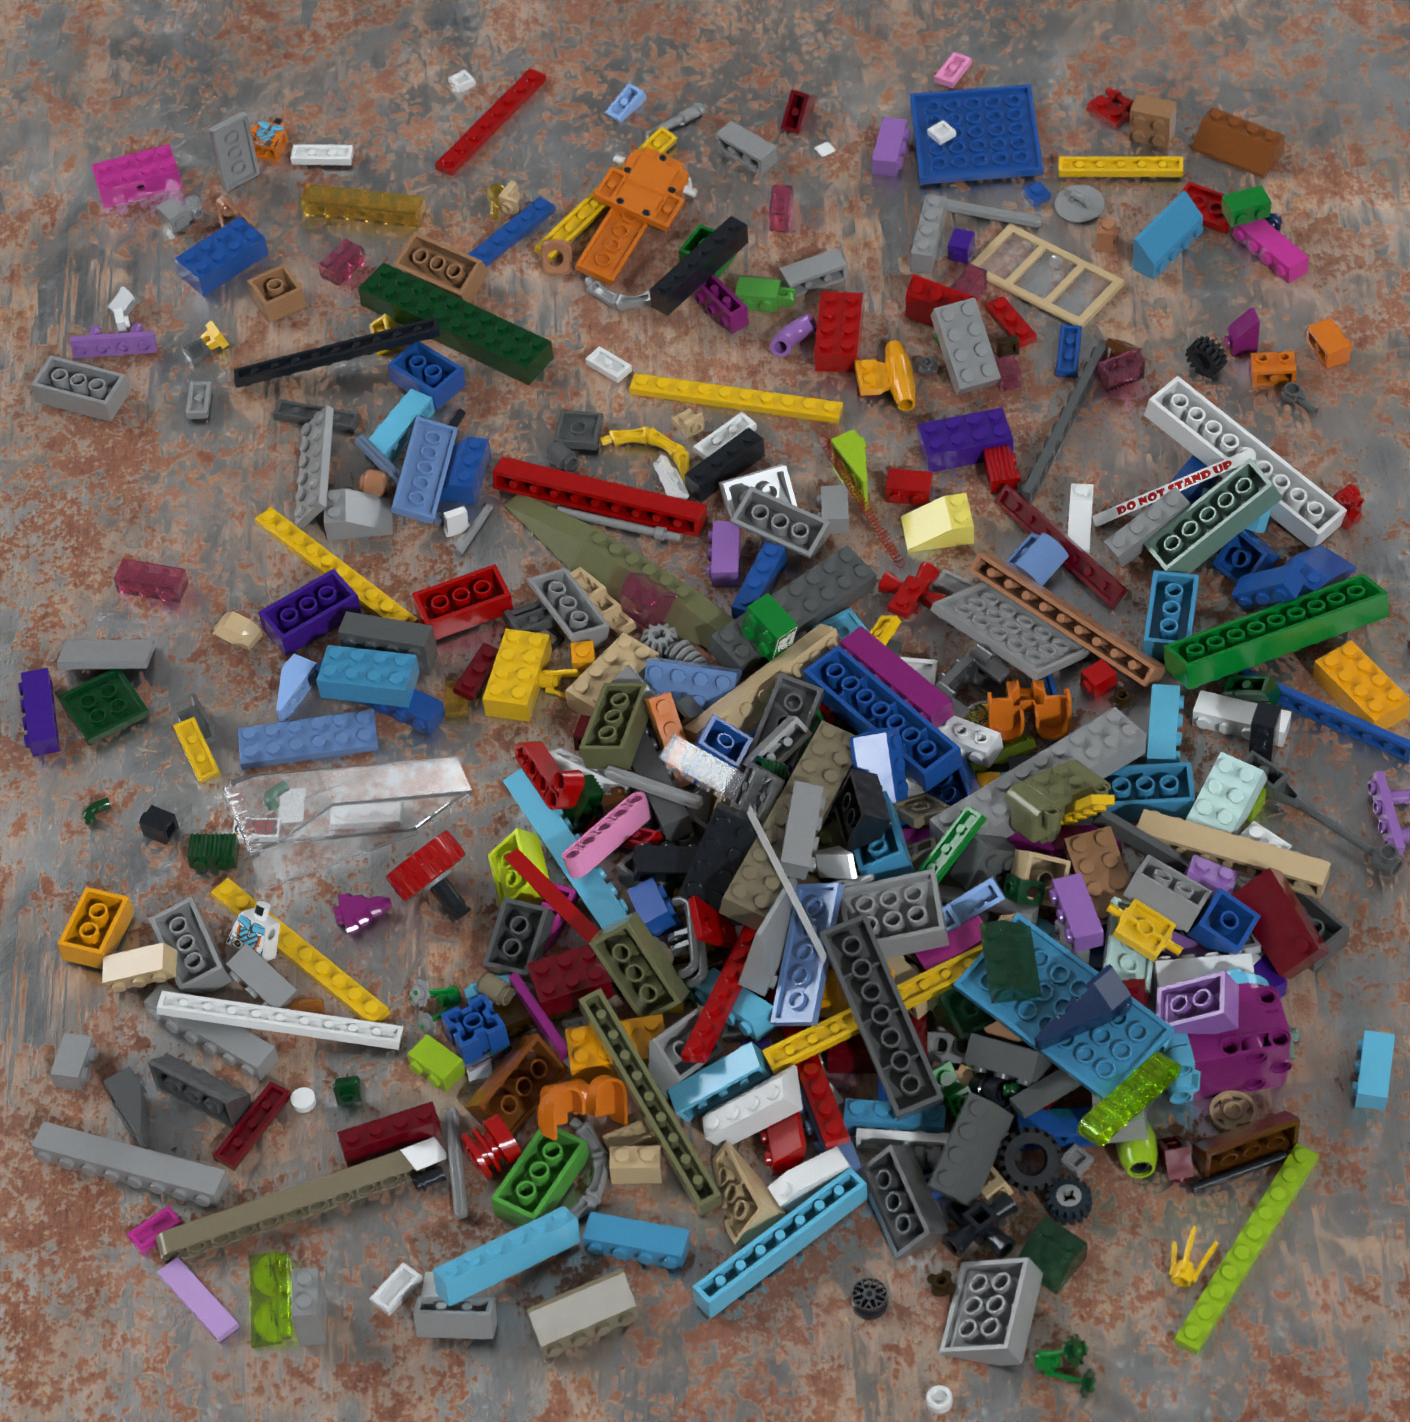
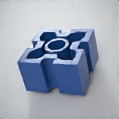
(475, 1029)

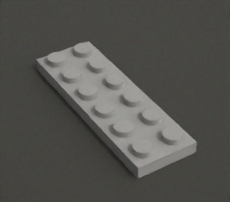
(314, 467)

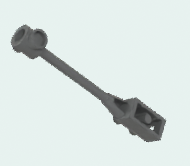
(1277, 788)

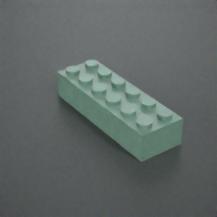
(1214, 519)

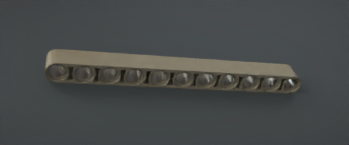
(285, 1207)

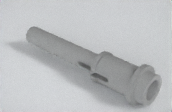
(685, 116)

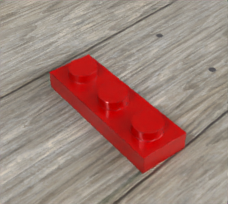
(1010, 321)

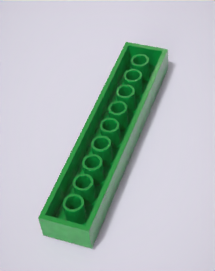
(1276, 631)

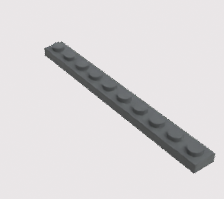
(1066, 419)

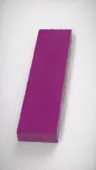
(538, 1016)

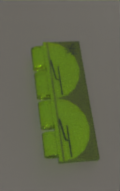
(270, 1298)

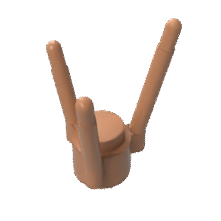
(227, 208)

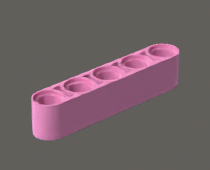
(607, 834)

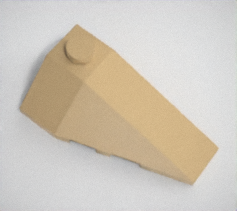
(745, 1197)

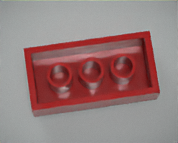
(838, 331)
(463, 601)

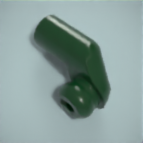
(93, 808)
(1010, 1090)

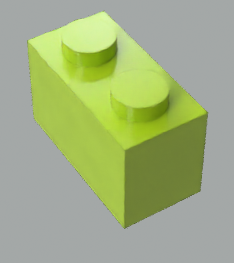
(436, 1063)

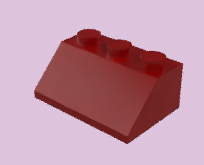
(925, 295)
(784, 1144)

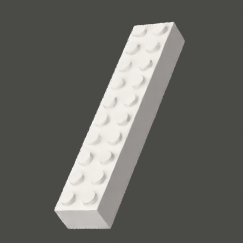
(1215, 437)

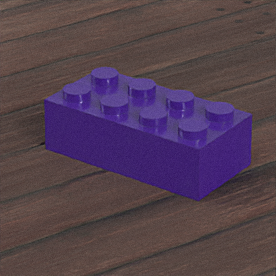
(962, 438)
(309, 612)

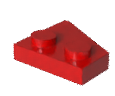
(711, 925)

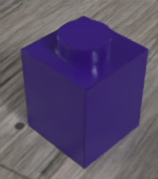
(961, 245)

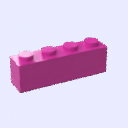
(1272, 249)

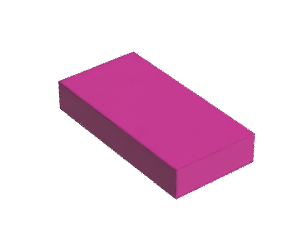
(144, 1235)

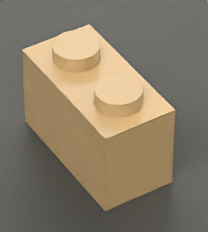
(635, 1164)

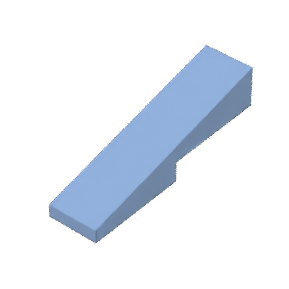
(972, 903)

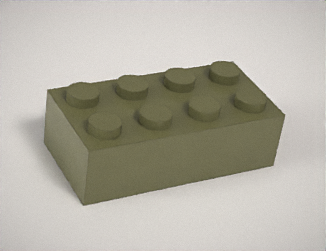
(615, 726)
(639, 966)

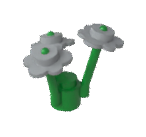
(445, 997)

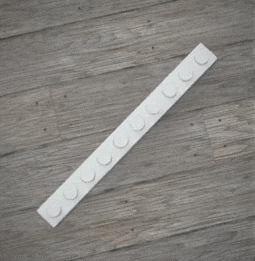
(280, 1020)

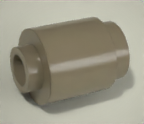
(495, 989)

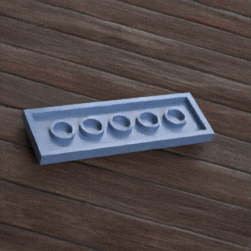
(424, 470)
(307, 739)
(802, 971)

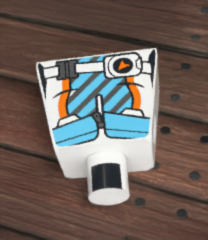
(256, 930)

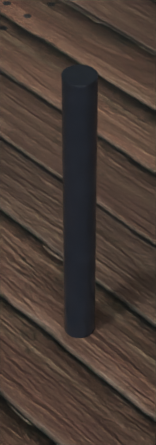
(1238, 1171)

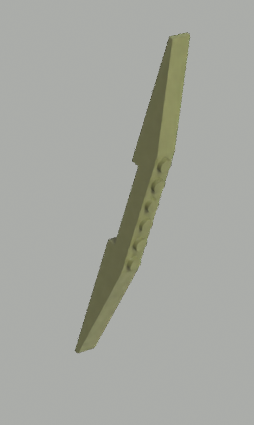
(610, 563)

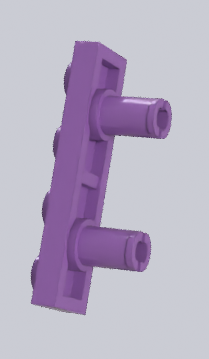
(99, 344)
(1383, 806)

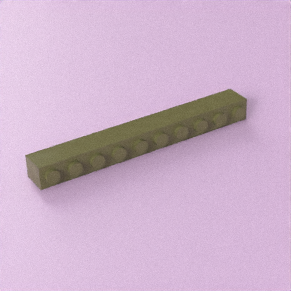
(650, 1102)

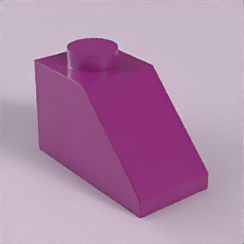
(1243, 334)

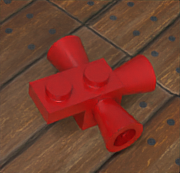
(911, 594)

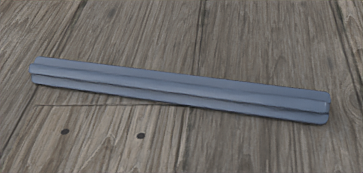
(386, 466)

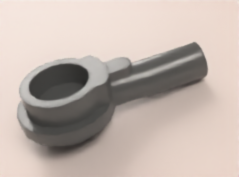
(1293, 393)

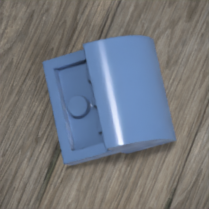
(1038, 557)

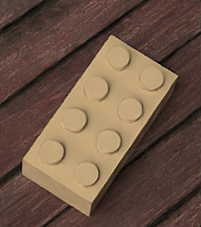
(622, 652)

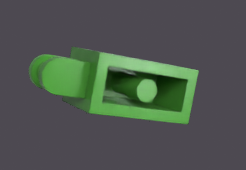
(764, 294)

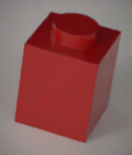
(1098, 679)

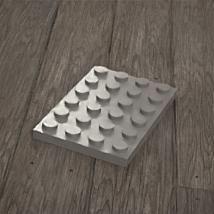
(1009, 630)

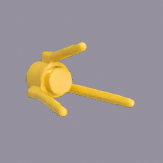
(552, 678)
(1183, 1271)

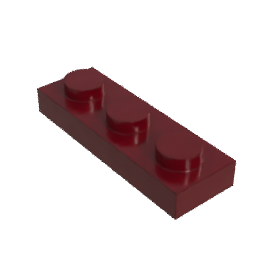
(476, 673)

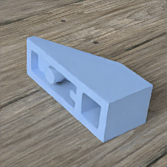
(296, 680)

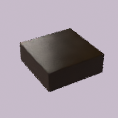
(1007, 346)

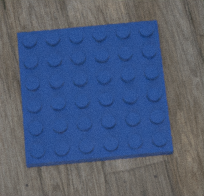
(992, 136)

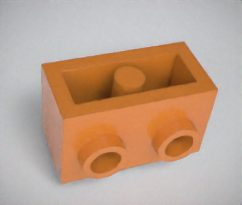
(1272, 368)

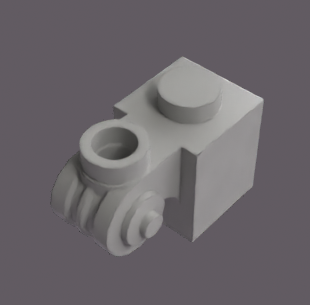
(177, 216)

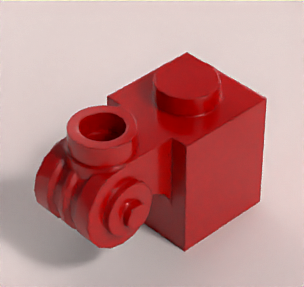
(1351, 500)

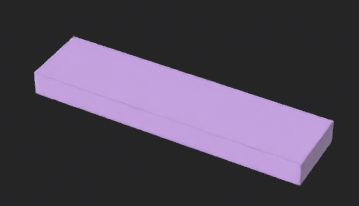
(198, 1299)

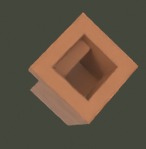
(1107, 236)

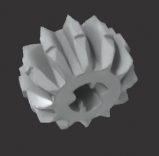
(659, 637)

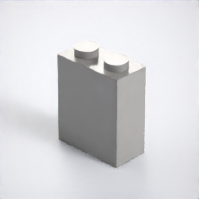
(309, 1306)

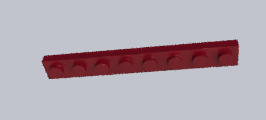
(1078, 562)

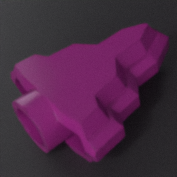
(359, 910)

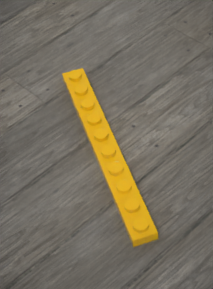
(589, 208)
(736, 398)
(323, 561)
(308, 958)
(843, 1026)

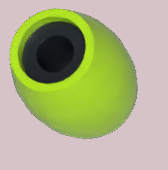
(1139, 1156)

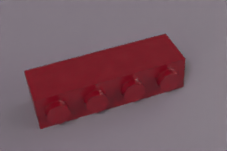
(389, 1134)

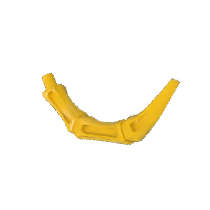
(653, 438)

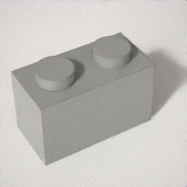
(834, 507)
(74, 1061)

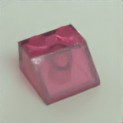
(645, 599)

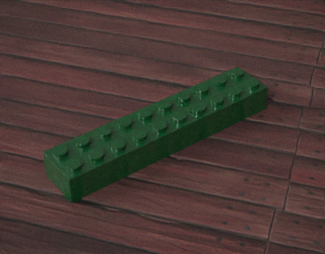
(462, 324)

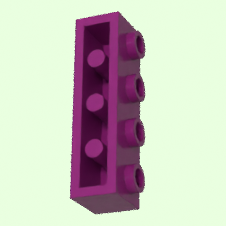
(722, 304)

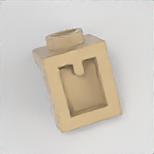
(509, 199)
(688, 422)

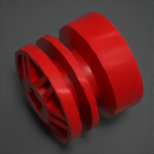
(491, 1146)

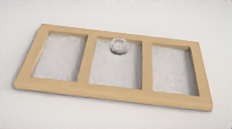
(1047, 276)

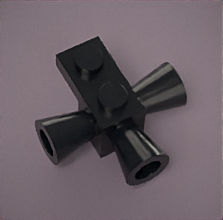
(981, 1225)

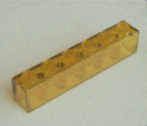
(363, 205)

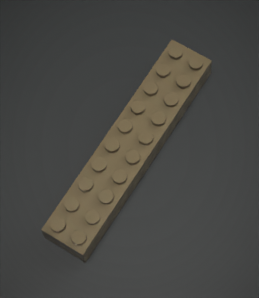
(757, 882)

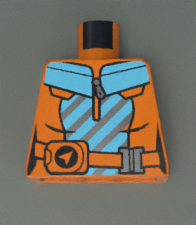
(269, 139)

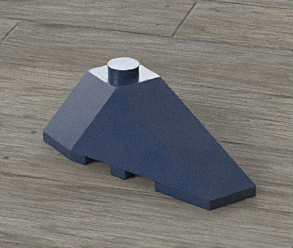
(1100, 1004)

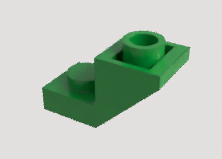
(950, 1086)

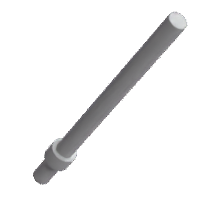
(658, 533)

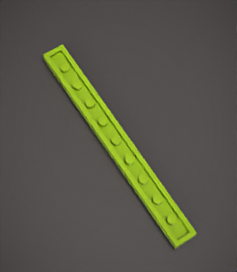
(1246, 1249)

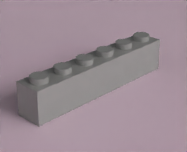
(228, 1042)

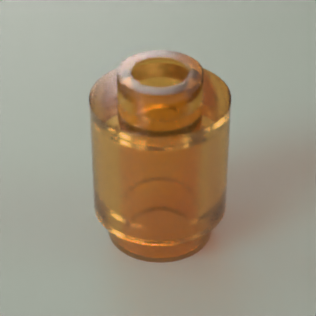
(310, 1005)

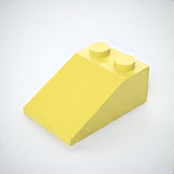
(939, 524)

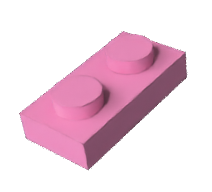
(953, 70)

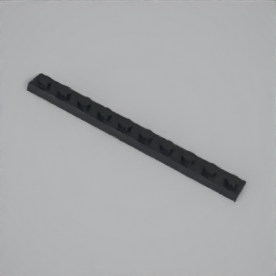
(337, 352)

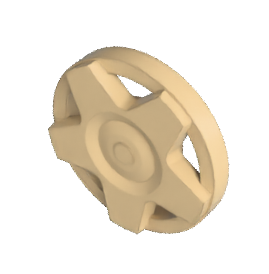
(1232, 1112)

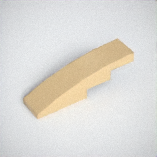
(606, 605)

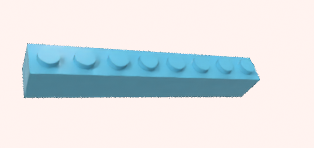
(780, 1242)

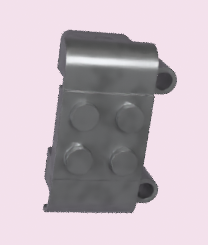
(981, 670)

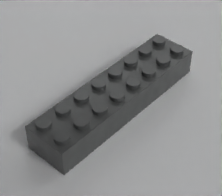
(807, 600)
(881, 1017)

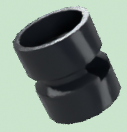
(990, 1088)

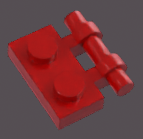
(1108, 111)

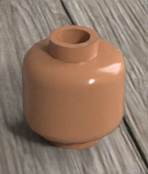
(375, 483)

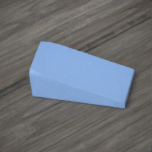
(626, 103)

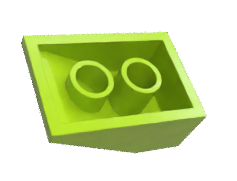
(851, 451)

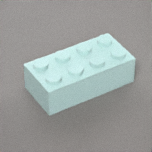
(1227, 795)

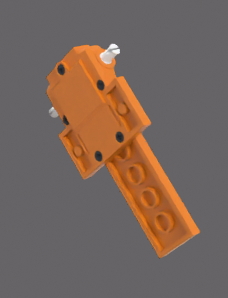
(639, 196)

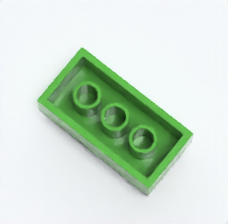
(540, 1177)

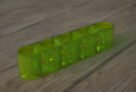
(1129, 1099)

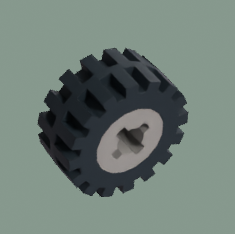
(1072, 1209)

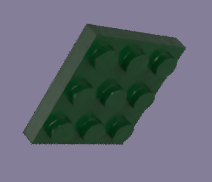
(103, 705)

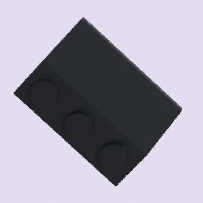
(861, 810)

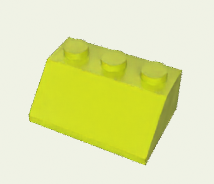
(506, 878)

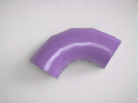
(792, 335)

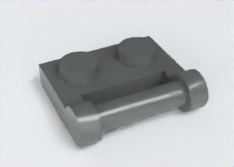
(529, 618)

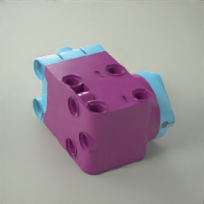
(1238, 1059)

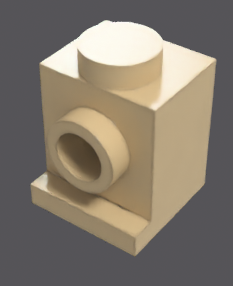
(994, 1185)

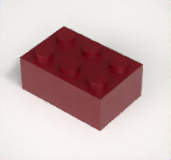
(566, 978)

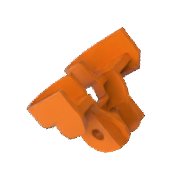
(1051, 711)
(601, 1097)

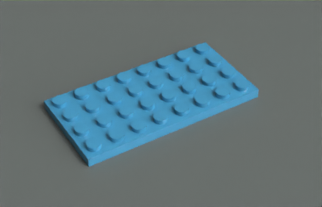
(1094, 1058)

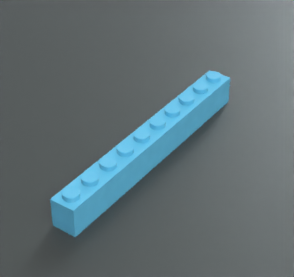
(558, 837)

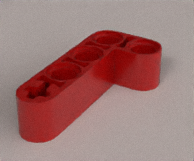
(556, 787)

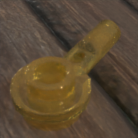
(492, 194)

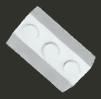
(770, 480)

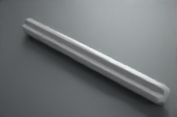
(992, 213)

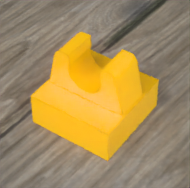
(215, 337)

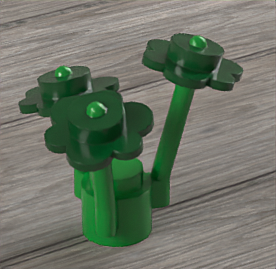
(1074, 1351)

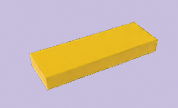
(196, 750)

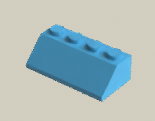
(1167, 236)

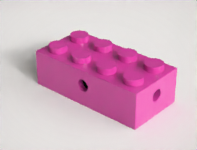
(136, 176)

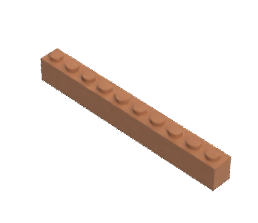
(1067, 619)

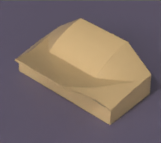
(238, 630)

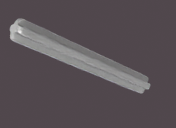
(653, 787)
(456, 1164)

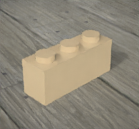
(139, 967)

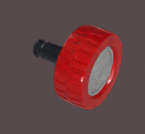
(428, 870)

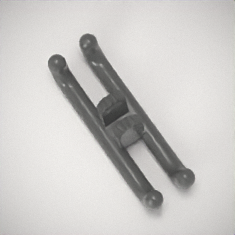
(686, 943)

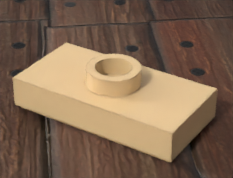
(630, 1135)

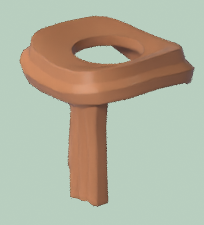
(565, 248)

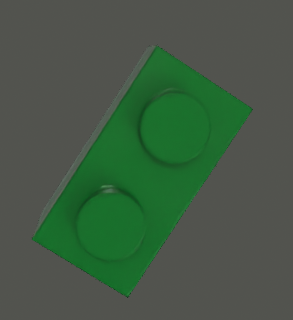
(1246, 206)

